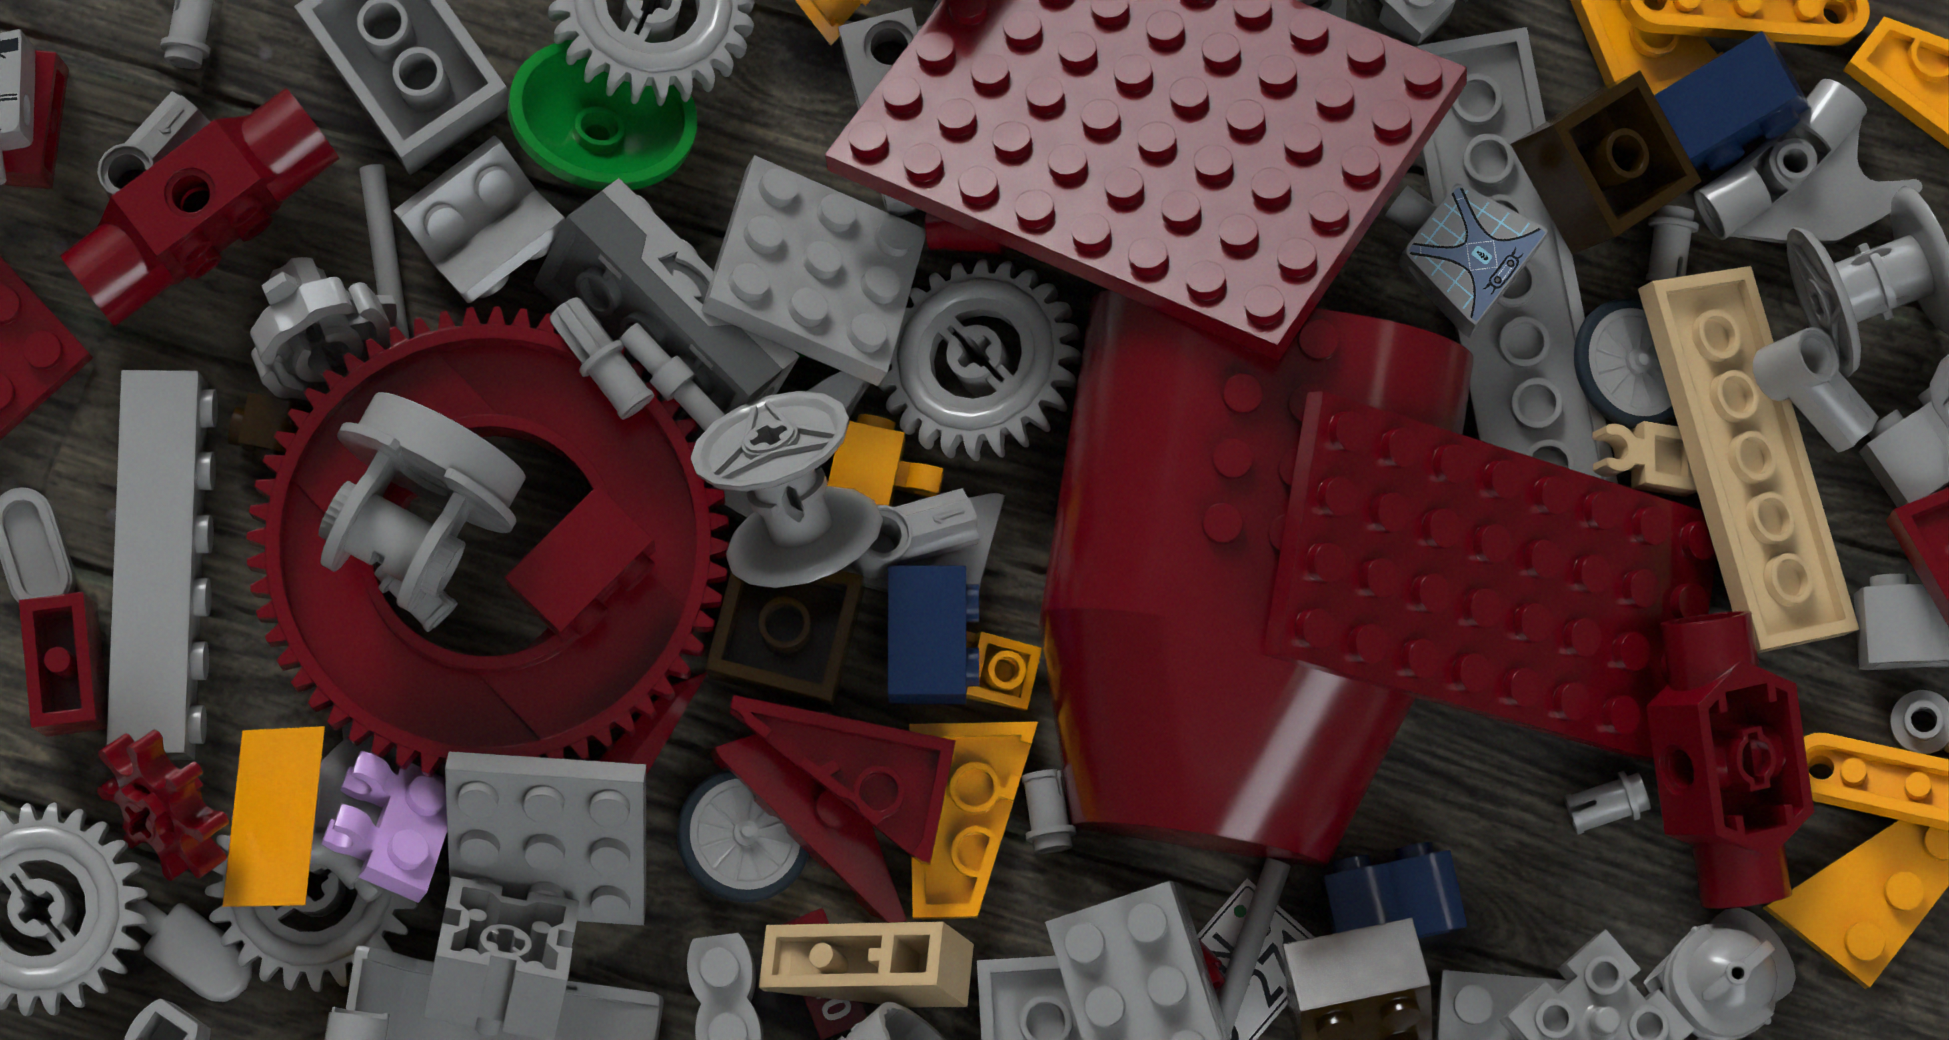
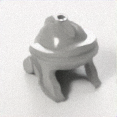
(1700, 979)

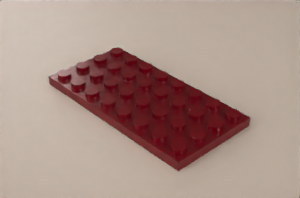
(1481, 576)

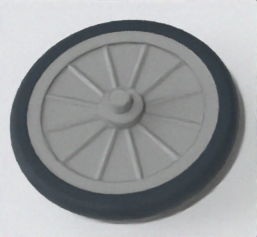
(1621, 366)
(734, 843)

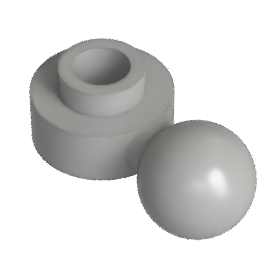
(1909, 738)

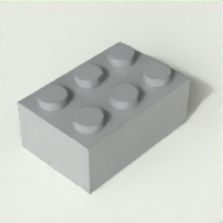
(409, 71)

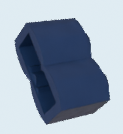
(1415, 887)

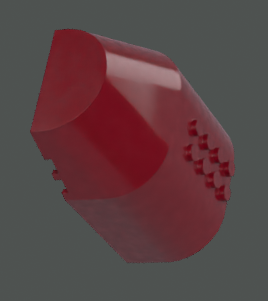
(1171, 576)

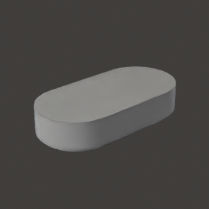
(33, 546)

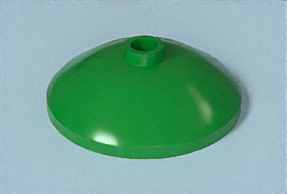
(595, 136)

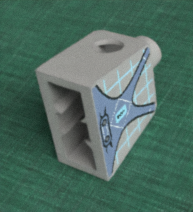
(1464, 250)

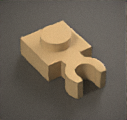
(1651, 454)

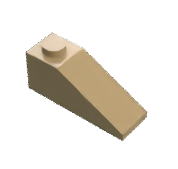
(869, 962)

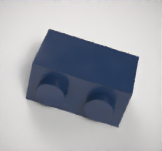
(1733, 103)
(929, 634)

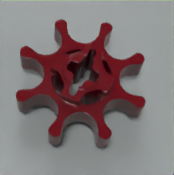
(162, 805)

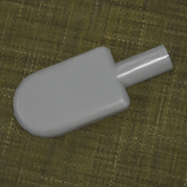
(192, 951)

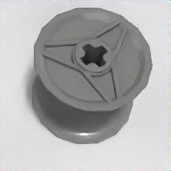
(1875, 279)
(798, 521)

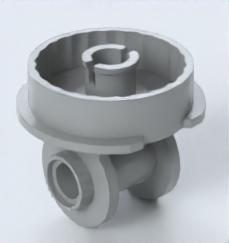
(433, 460)

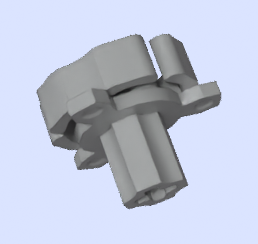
(313, 327)

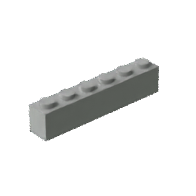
(160, 559)

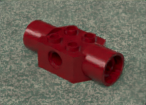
(150, 227)
(1729, 759)

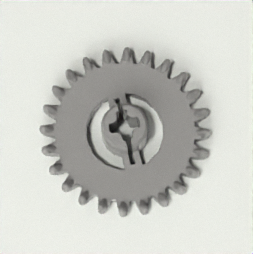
(651, 56)
(1001, 406)
(107, 902)
(308, 951)

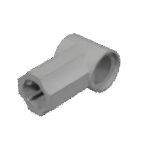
(158, 135)
(1807, 373)
(922, 532)

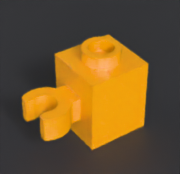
(874, 465)

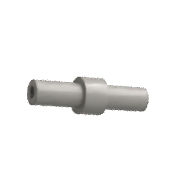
(671, 376)

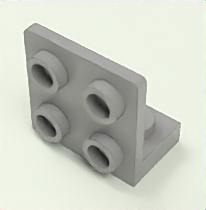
(481, 221)

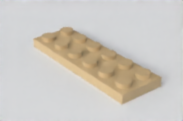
(1747, 459)

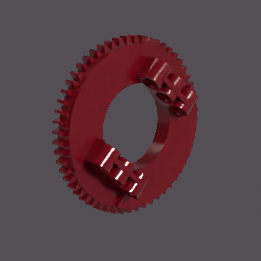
(518, 703)

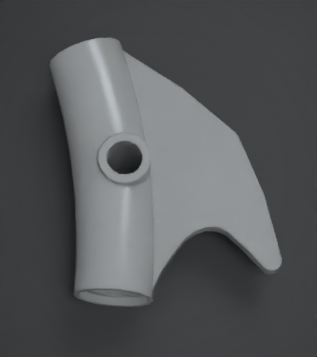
(1822, 195)

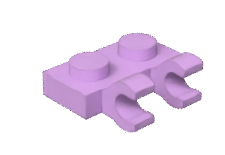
(409, 831)

